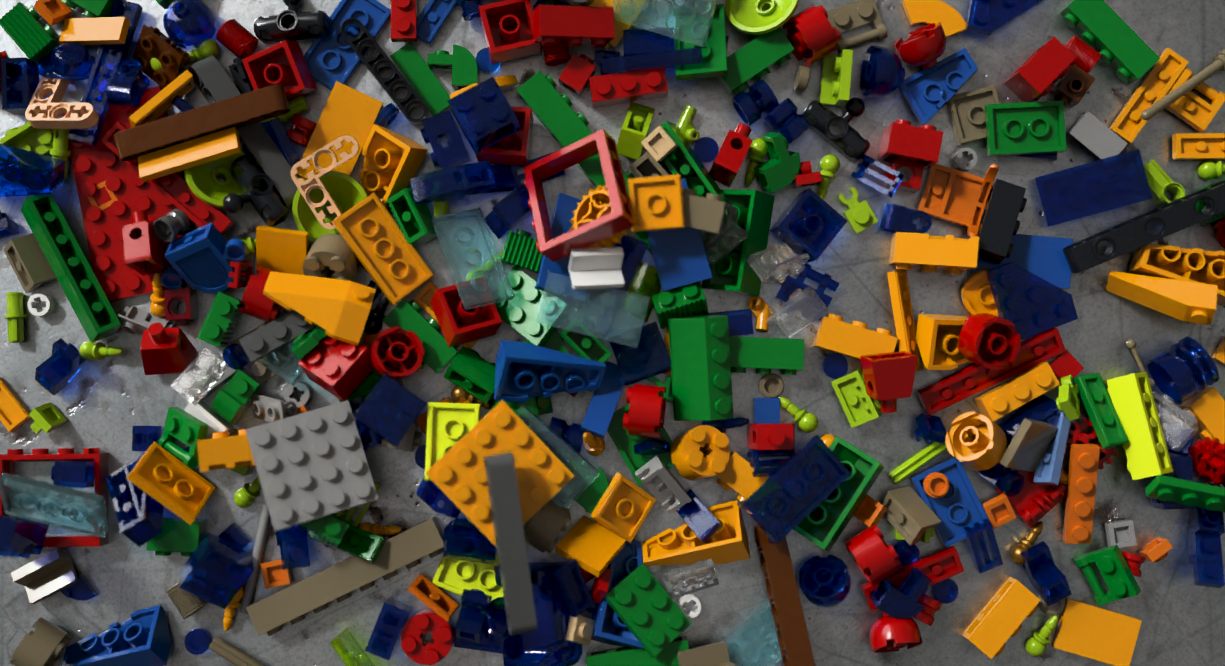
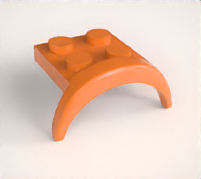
(957, 196)

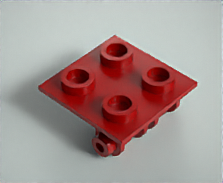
(1035, 499)

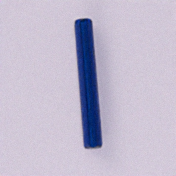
(652, 60)

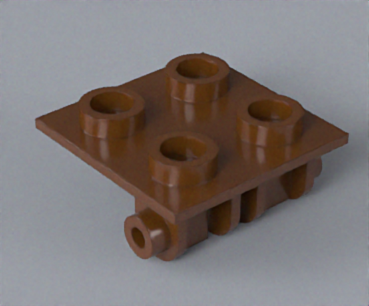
(156, 45)

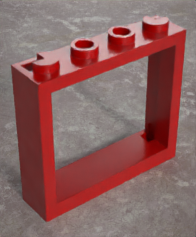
(596, 230)
(101, 470)

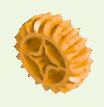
(591, 208)

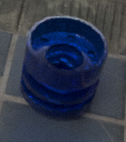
(1183, 370)

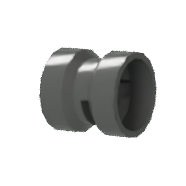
(171, 225)

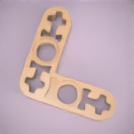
(44, 112)
(315, 181)

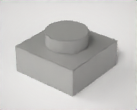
(1120, 533)

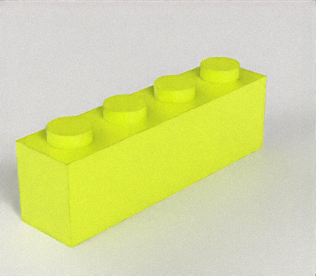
(1139, 417)

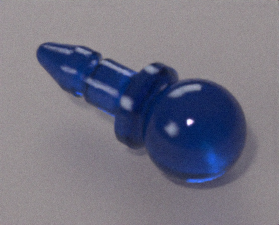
(724, 424)

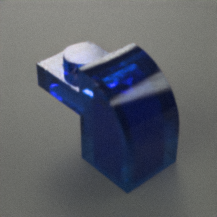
(509, 212)
(60, 367)
(1044, 575)
(901, 601)
(472, 615)

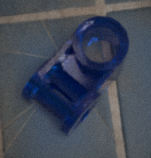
(128, 84)
(900, 219)

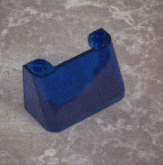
(548, 643)

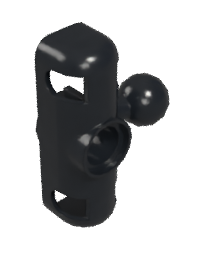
(279, 24)
(850, 137)
(248, 181)

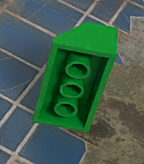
(733, 271)
(700, 368)
(832, 515)

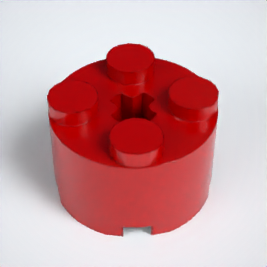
(811, 34)
(256, 302)
(989, 341)
(645, 410)
(873, 555)
(414, 641)

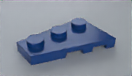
(935, 86)

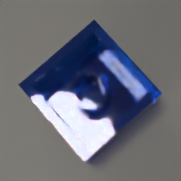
(484, 115)
(808, 225)
(389, 411)
(216, 571)

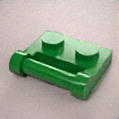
(186, 429)
(1114, 572)

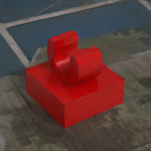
(806, 177)

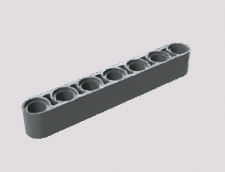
(254, 139)
(510, 543)

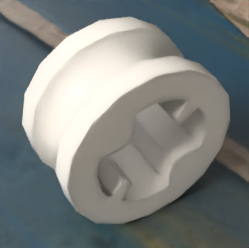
(50, 305)
(687, 598)

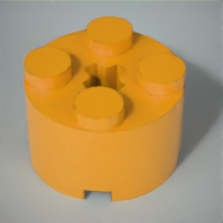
(976, 441)
(700, 452)

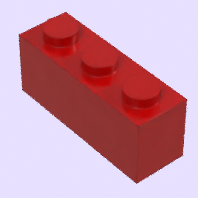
(573, 25)
(628, 87)

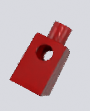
(731, 155)
(142, 247)
(165, 350)
(889, 377)
(771, 436)

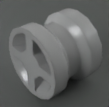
(304, 393)

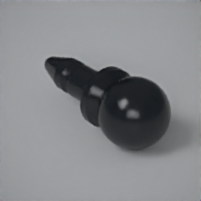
(375, 317)

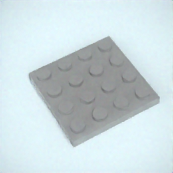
(311, 465)

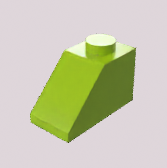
(634, 130)

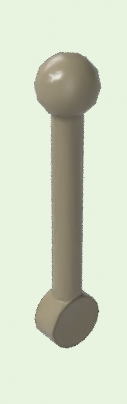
(1131, 344)

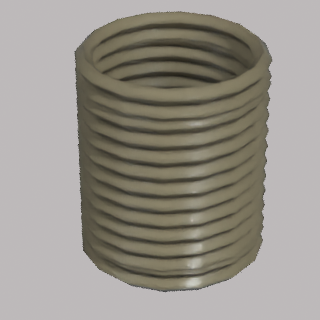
(185, 602)

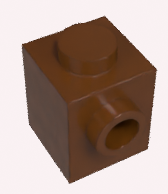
(1072, 87)

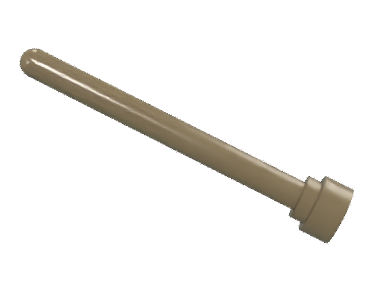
(1217, 65)

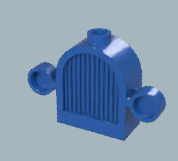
(202, 260)

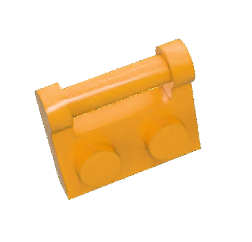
(1193, 108)

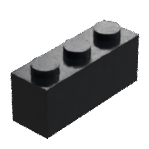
(1000, 221)

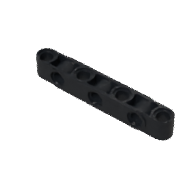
(1133, 232)

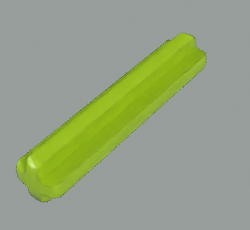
(917, 462)

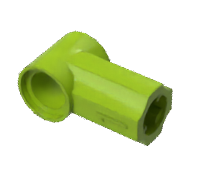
(1160, 182)

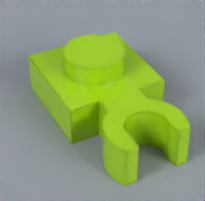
(858, 214)
(1068, 400)

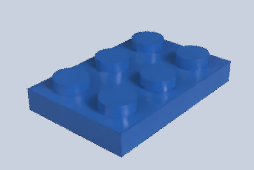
(956, 508)

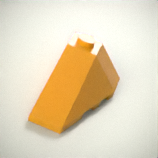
(389, 163)
(1176, 298)
(330, 303)
(939, 340)
(685, 548)

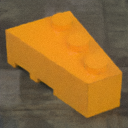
(933, 252)
(224, 451)

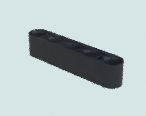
(381, 60)

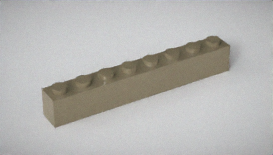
(345, 576)

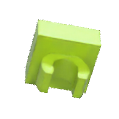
(46, 418)

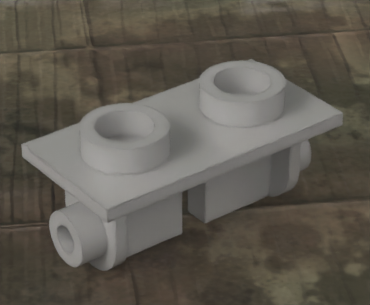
(135, 320)
(271, 409)

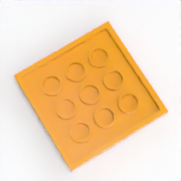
(463, 474)

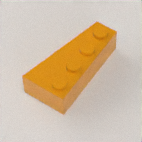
(1181, 264)

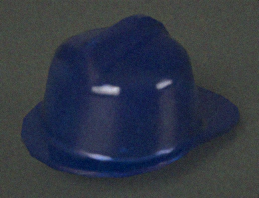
(67, 62)

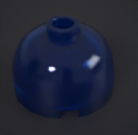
(189, 22)
(881, 72)
(825, 581)

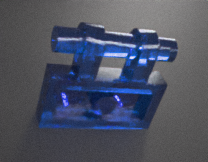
(791, 284)

